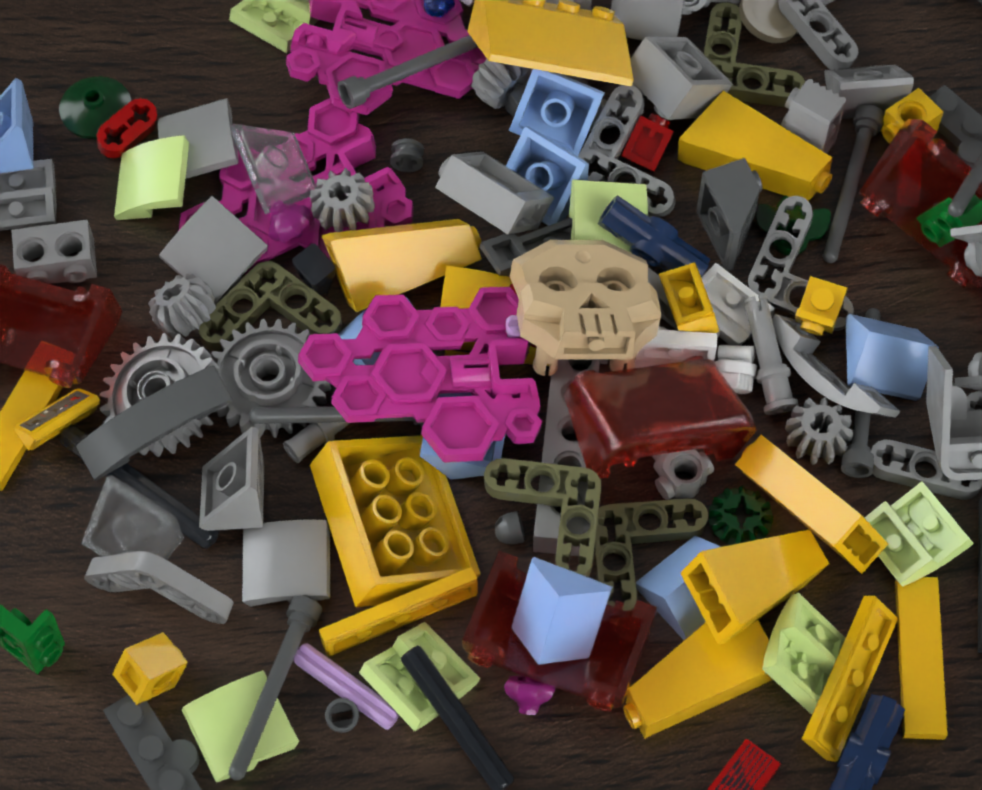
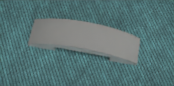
(799, 350)

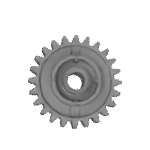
(261, 354)
(150, 371)

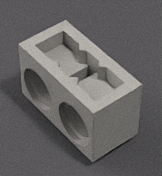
(55, 245)

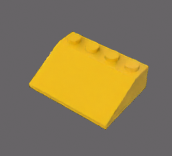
(553, 38)
(390, 517)

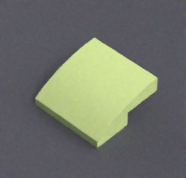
(272, 19)
(152, 177)
(589, 201)
(918, 535)
(802, 651)
(398, 687)
(222, 718)

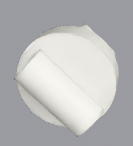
(737, 366)

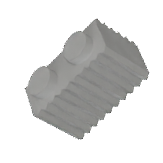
(814, 114)

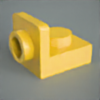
(820, 306)

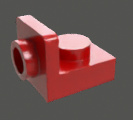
(648, 141)

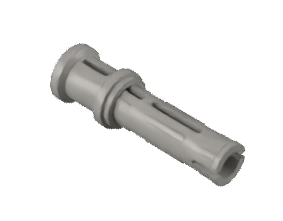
(772, 372)

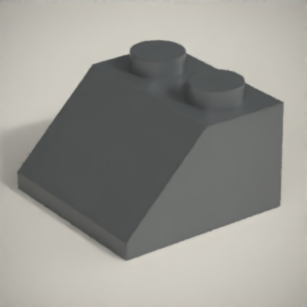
(728, 207)

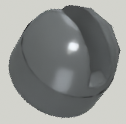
(510, 529)
(341, 706)

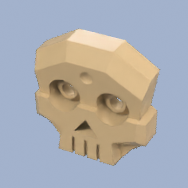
(584, 303)

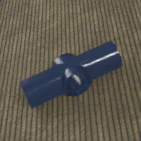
(650, 237)
(869, 745)

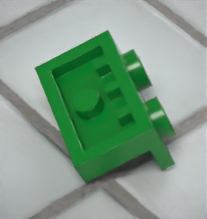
(937, 221)
(31, 643)

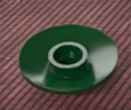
(86, 117)

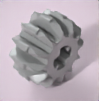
(497, 80)
(342, 200)
(182, 305)
(823, 419)

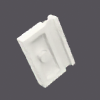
(727, 299)
(676, 346)

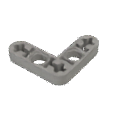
(816, 11)
(608, 154)
(785, 281)
(939, 483)
(147, 570)

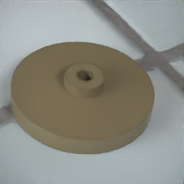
(766, 20)

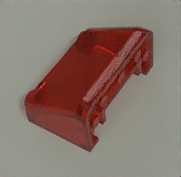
(912, 179)
(54, 327)
(656, 413)
(600, 678)

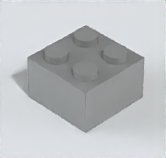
(676, 77)

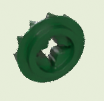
(726, 525)

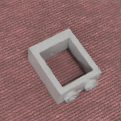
(493, 192)

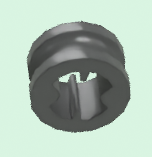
(407, 155)

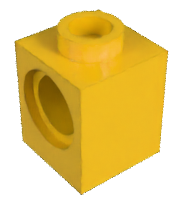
(913, 106)
(150, 668)

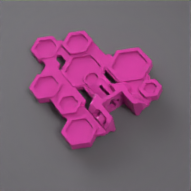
(415, 33)
(344, 143)
(411, 376)

